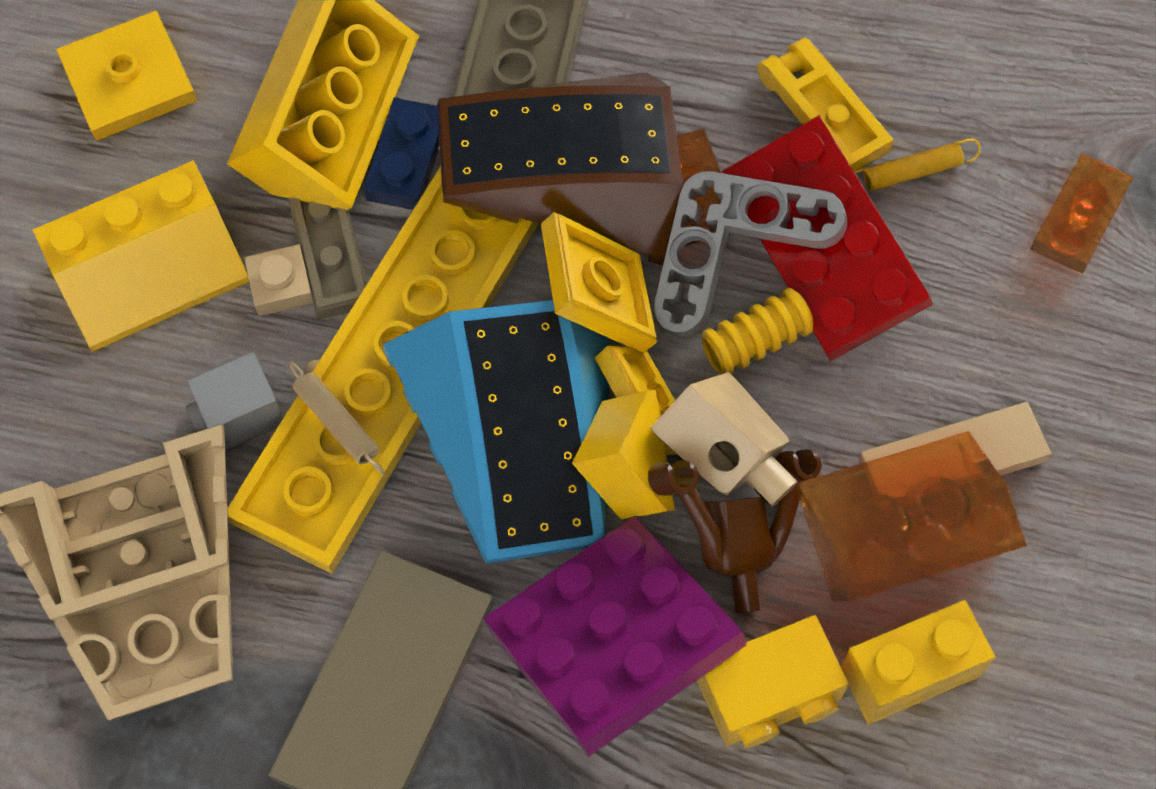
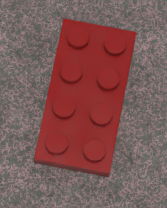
(863, 279)

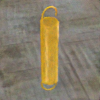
(915, 165)

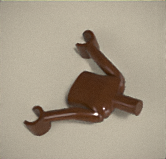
(736, 531)

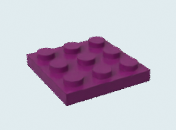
(614, 634)

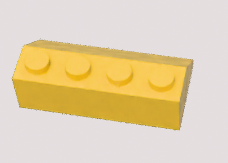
(324, 101)

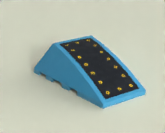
(504, 417)

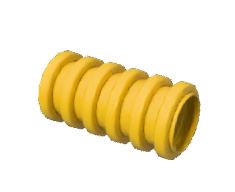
(758, 331)

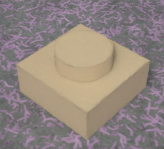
(278, 280)

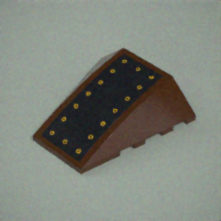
(573, 148)

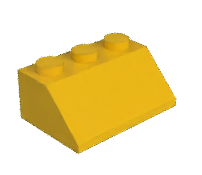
(141, 255)

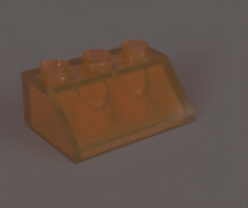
(908, 517)

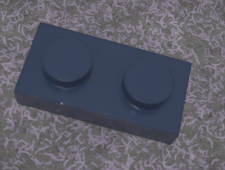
(404, 155)

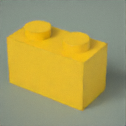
(917, 662)
(774, 682)

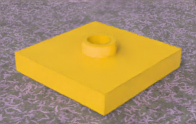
(126, 75)
(597, 283)

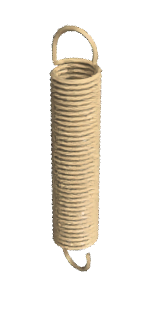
(335, 417)

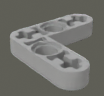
(732, 217)

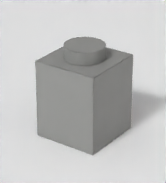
(237, 398)

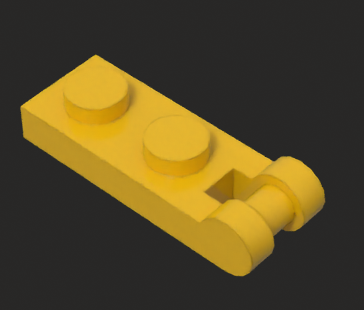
(827, 95)

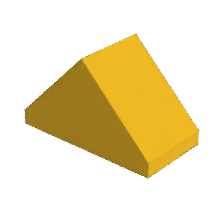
(621, 452)

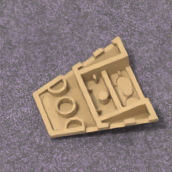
(135, 571)

